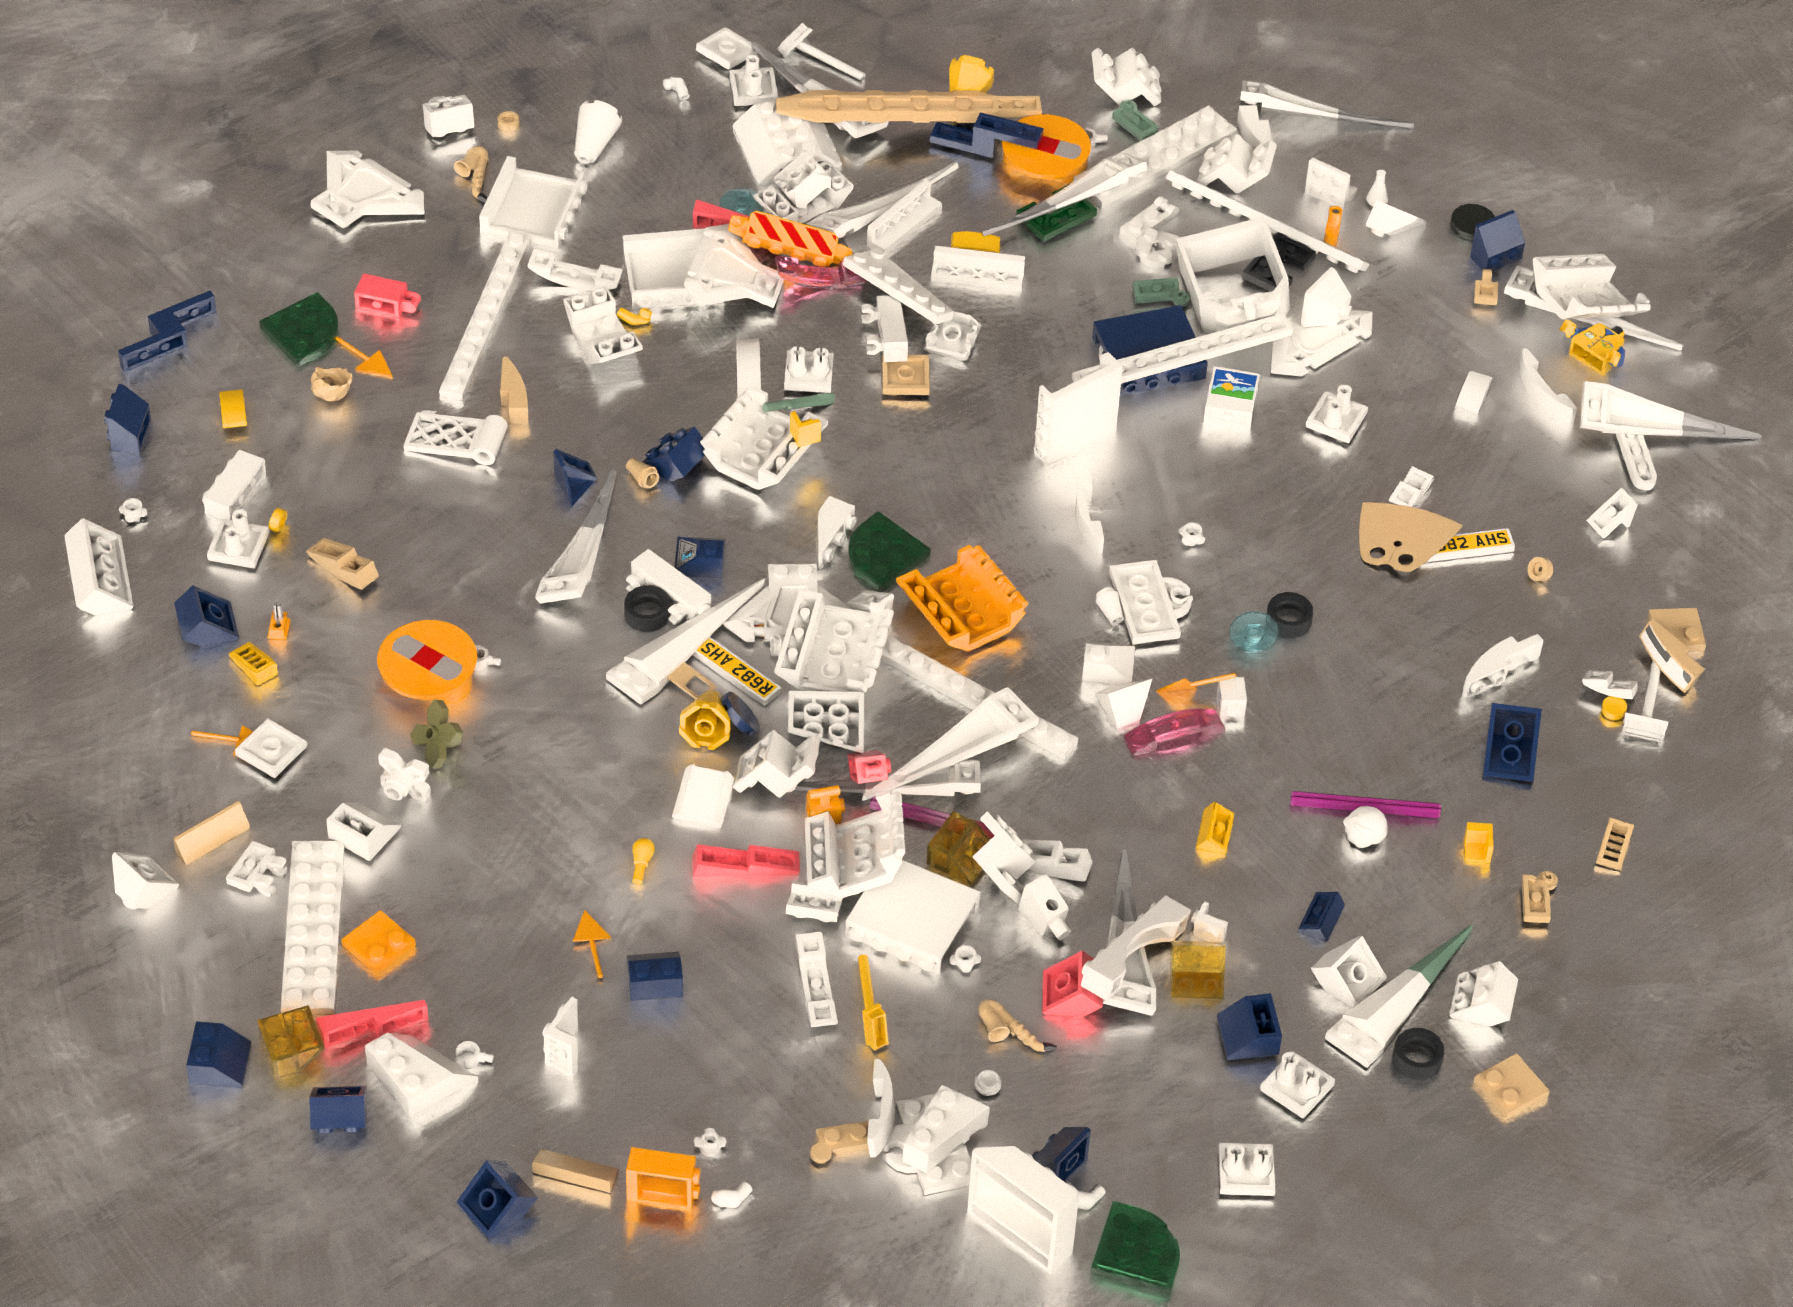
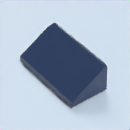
(1322, 915)

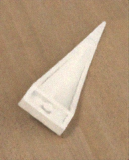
(850, 219)
(1523, 286)
(647, 668)
(990, 724)

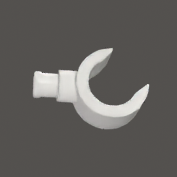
(1095, 138)
(486, 660)
(479, 1056)

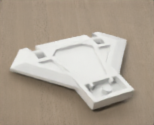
(363, 188)
(730, 271)
(1316, 343)
(776, 602)

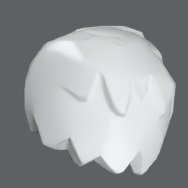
(1366, 826)

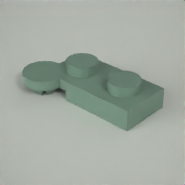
(1134, 120)
(1160, 290)

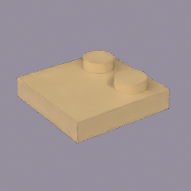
(907, 376)
(1683, 624)
(1511, 1086)

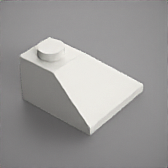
(1391, 220)
(1326, 301)
(1108, 663)
(140, 880)
(1350, 972)

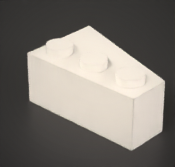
(942, 1127)

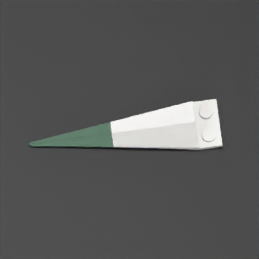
(1373, 1023)

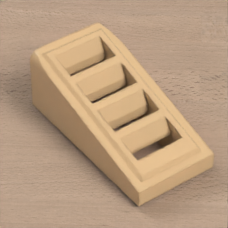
(1621, 828)

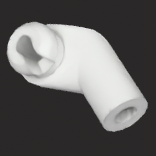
(677, 84)
(731, 1198)
(1089, 1199)

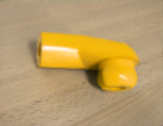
(635, 319)

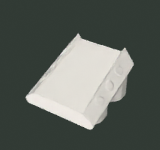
(803, 180)
(953, 337)
(703, 796)

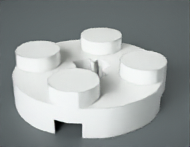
(1157, 239)

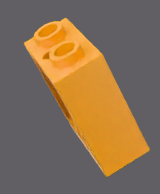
(662, 1190)

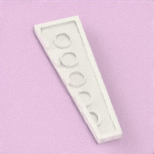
(896, 282)

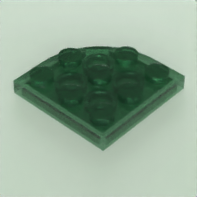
(303, 329)
(883, 552)
(1137, 1249)

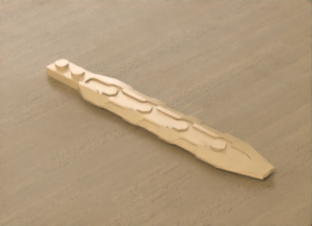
(913, 106)

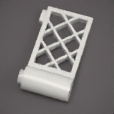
(483, 441)

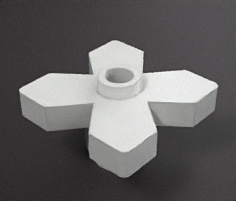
(402, 777)

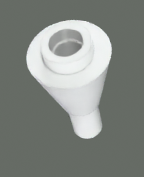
(1378, 189)

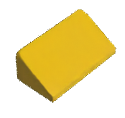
(1215, 829)

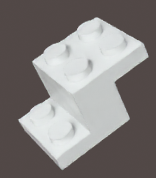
(1126, 76)
(1236, 163)
(777, 764)
(1004, 857)

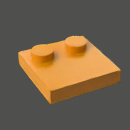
(378, 942)

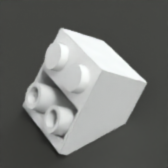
(360, 829)
(1484, 995)

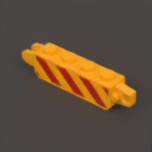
(789, 238)

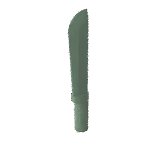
(809, 401)

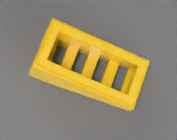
(258, 675)

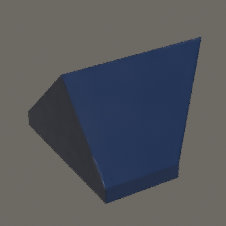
(572, 474)

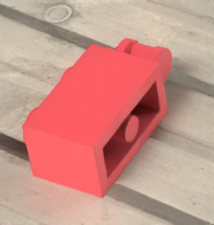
(385, 296)
(868, 766)

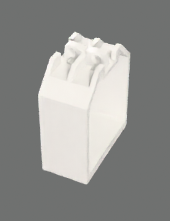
(1225, 247)

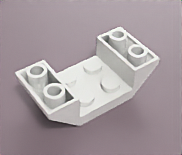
(828, 200)
(598, 327)

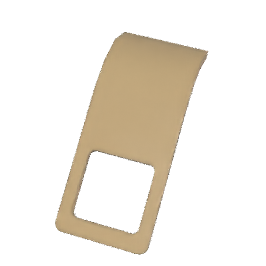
(684, 674)

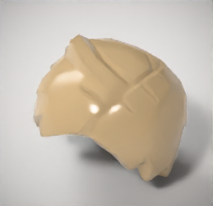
(331, 383)

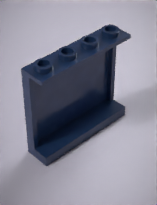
(1145, 332)

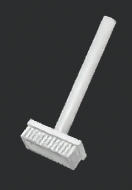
(796, 39)
(1645, 724)

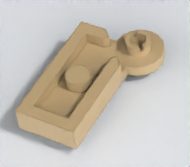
(1537, 896)
(839, 1140)

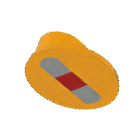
(1059, 155)
(428, 661)

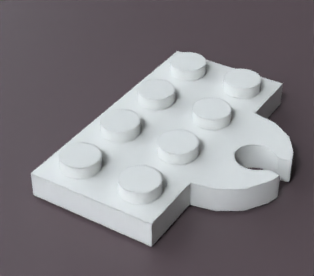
(1150, 601)
(949, 1173)

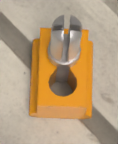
(279, 623)

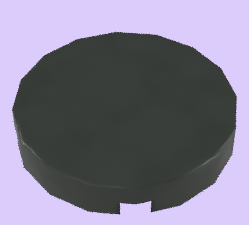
(1467, 216)

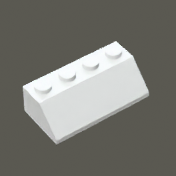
(98, 569)

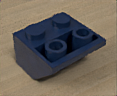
(127, 420)
(676, 453)
(1250, 1028)

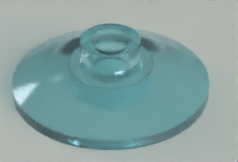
(740, 201)
(1254, 624)

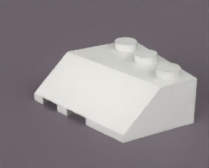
(829, 716)
(414, 1071)

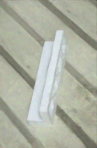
(903, 219)
(978, 264)

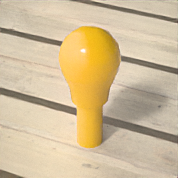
(642, 850)

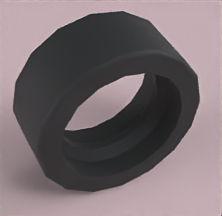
(643, 594)
(1293, 601)
(1414, 1069)

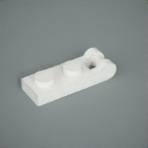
(1149, 218)

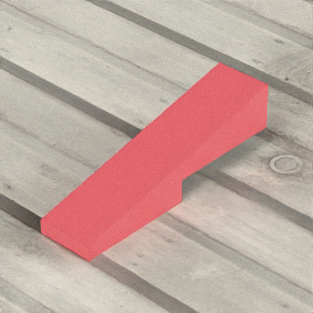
(711, 215)
(756, 861)
(386, 1019)

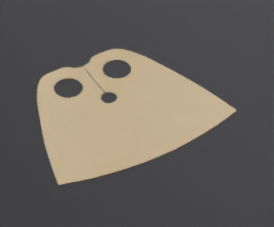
(1417, 529)

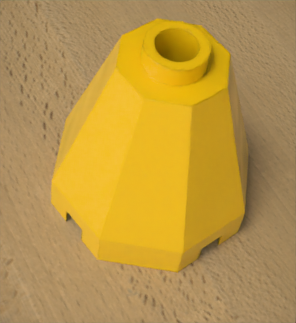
(970, 74)
(705, 721)

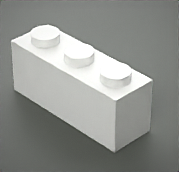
(234, 485)

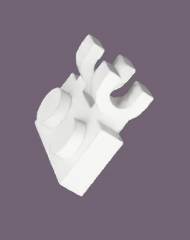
(252, 864)

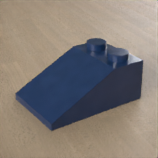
(1512, 742)

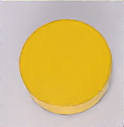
(278, 520)
(1614, 708)

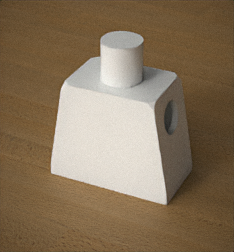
(1044, 908)

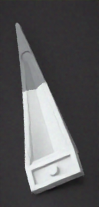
(804, 83)
(1282, 102)
(1105, 176)
(1621, 412)
(575, 565)
(959, 777)
(1138, 986)

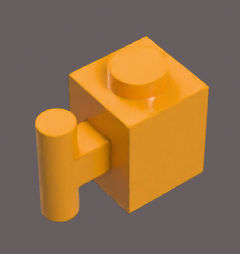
(824, 800)

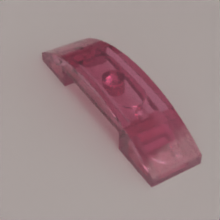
(816, 277)
(1172, 726)

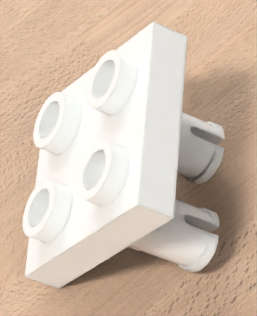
(753, 84)
(808, 370)
(1337, 414)
(238, 541)
(1297, 1084)
(1246, 1169)

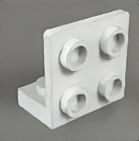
(1329, 184)
(559, 1042)

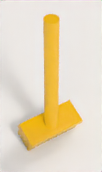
(873, 1016)

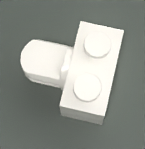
(448, 115)

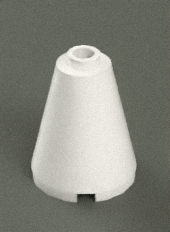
(595, 129)

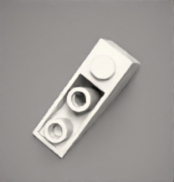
(833, 523)

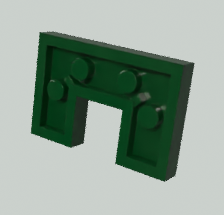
(1060, 220)

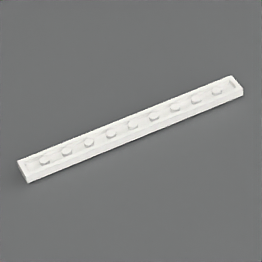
(1238, 209)
(485, 316)
(1199, 348)
(968, 693)

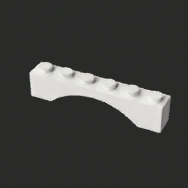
(1159, 924)

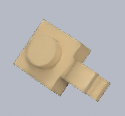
(1486, 291)

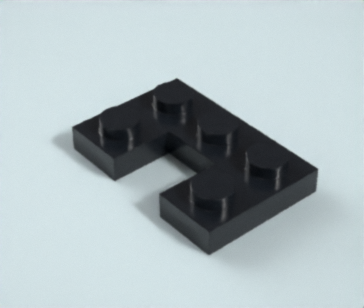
(1290, 251)

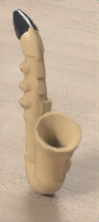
(475, 160)
(1001, 1024)

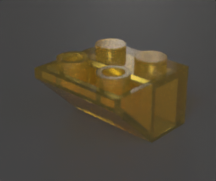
(955, 846)
(1197, 969)
(290, 1041)

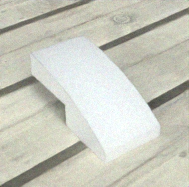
(1473, 393)
(1412, 488)
(1603, 682)

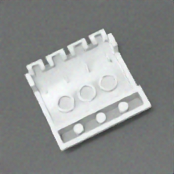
(775, 140)
(1581, 287)
(754, 443)
(832, 645)
(857, 852)

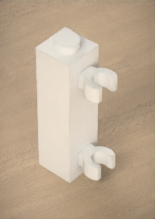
(891, 327)
(685, 596)

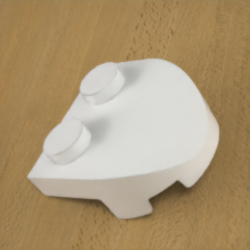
(813, 903)

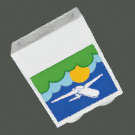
(1231, 397)

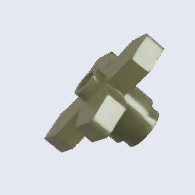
(437, 734)

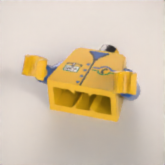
(1596, 345)

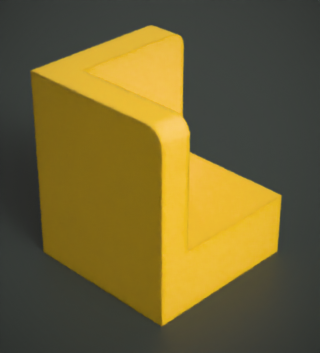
(804, 431)
(1478, 842)

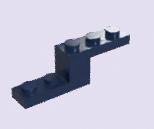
(986, 135)
(167, 331)

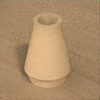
(643, 473)

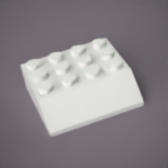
(1023, 1204)

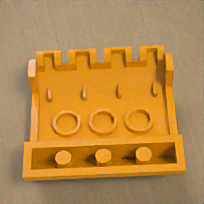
(967, 600)

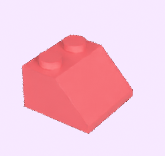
(1063, 989)

